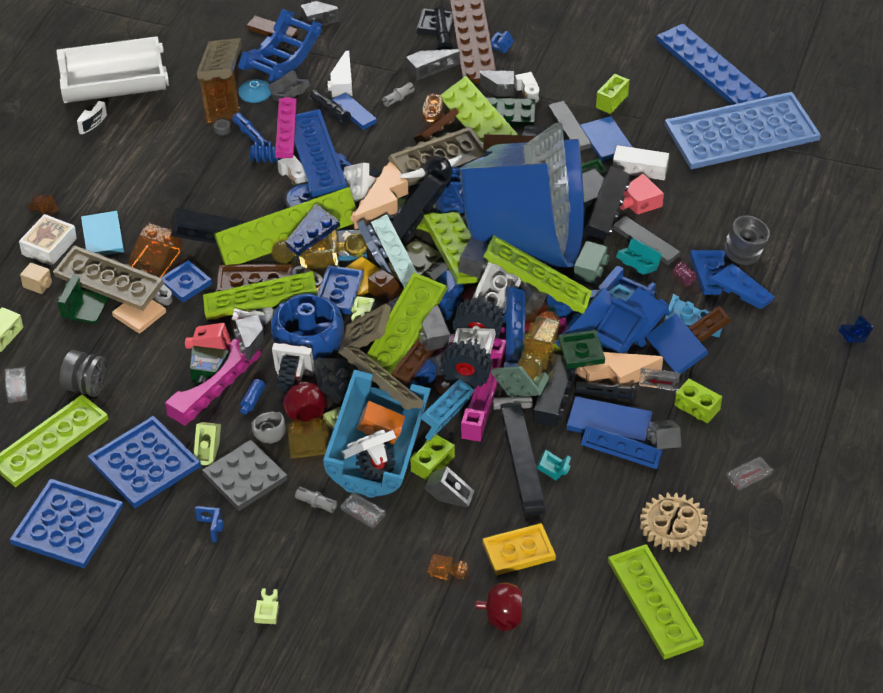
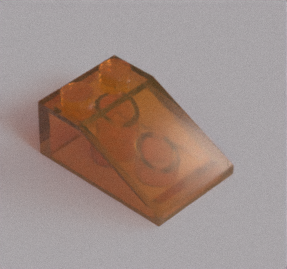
(220, 98)
(155, 250)

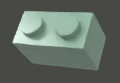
(591, 262)

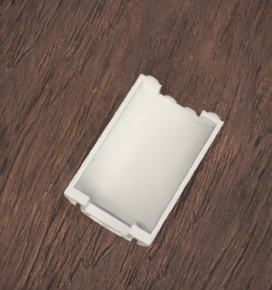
(111, 69)

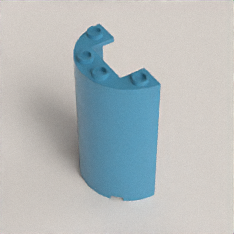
(345, 432)

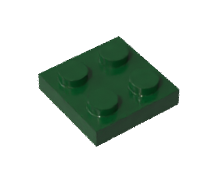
(581, 349)

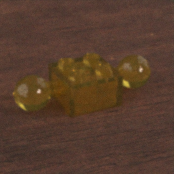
(323, 252)
(540, 343)

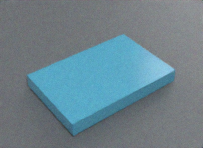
(102, 233)

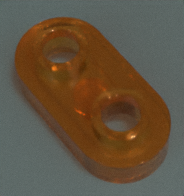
(432, 107)

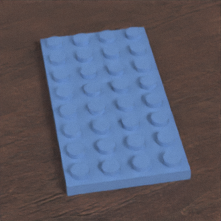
(741, 130)

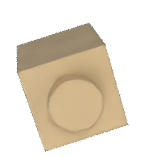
(36, 278)

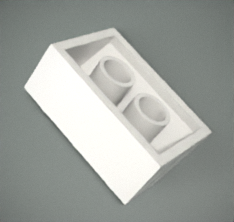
(494, 285)

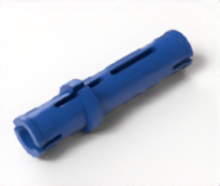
(241, 121)

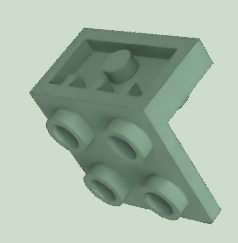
(518, 382)

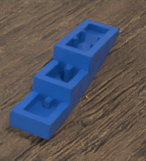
(592, 316)

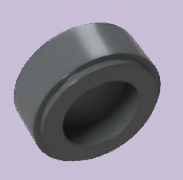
(222, 127)

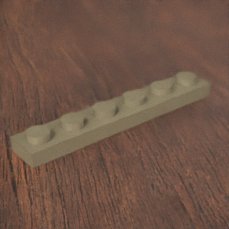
(382, 378)

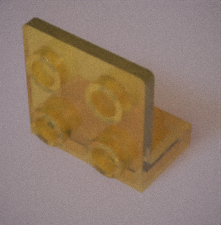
(308, 438)

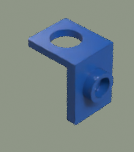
(217, 522)

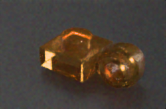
(442, 566)

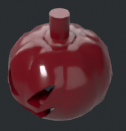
(304, 401)
(503, 606)

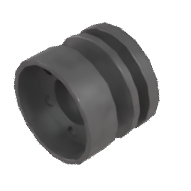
(746, 240)
(83, 373)

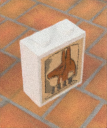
(47, 240)

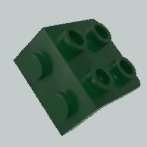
(81, 304)

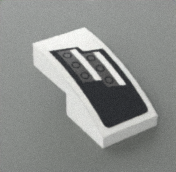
(90, 119)

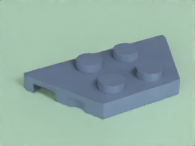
(374, 245)

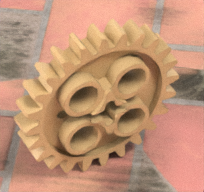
(687, 528)

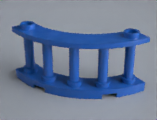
(258, 58)

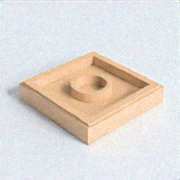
(138, 319)

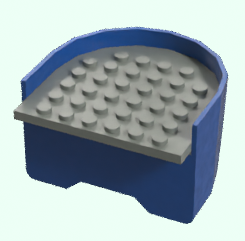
(529, 197)

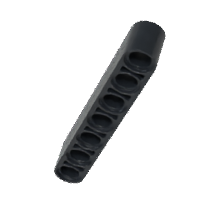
(522, 460)

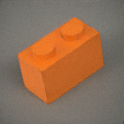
(378, 418)

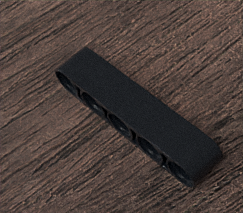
(418, 206)

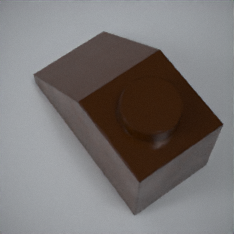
(383, 286)

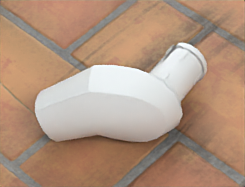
(264, 314)

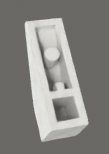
(341, 77)

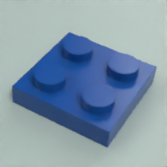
(186, 281)

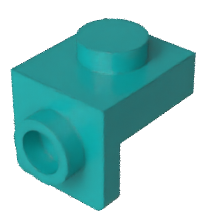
(553, 465)

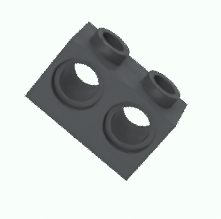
(664, 434)

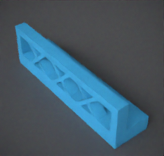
(447, 407)

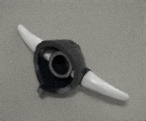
(436, 166)

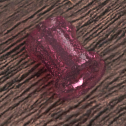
(687, 276)

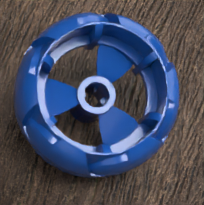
(306, 311)

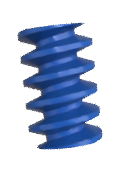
(263, 152)

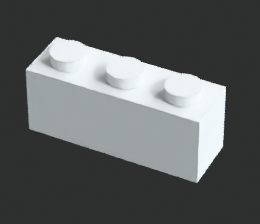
(641, 161)

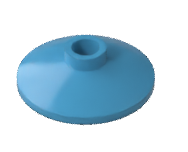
(254, 91)

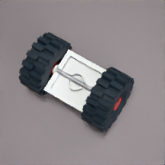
(469, 355)

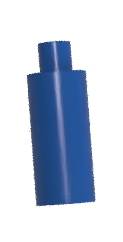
(252, 396)

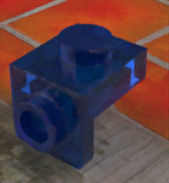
(856, 332)

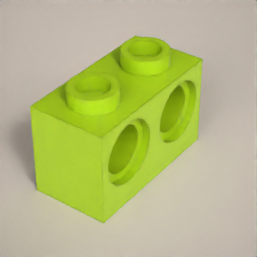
(612, 93)
(698, 400)
(432, 457)

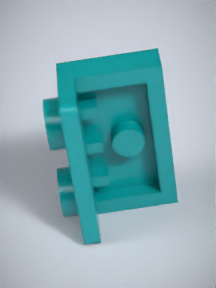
(640, 257)

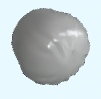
(269, 427)

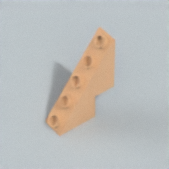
(382, 197)
(620, 368)

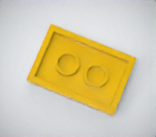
(518, 549)

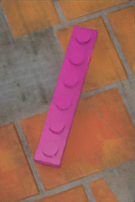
(285, 128)

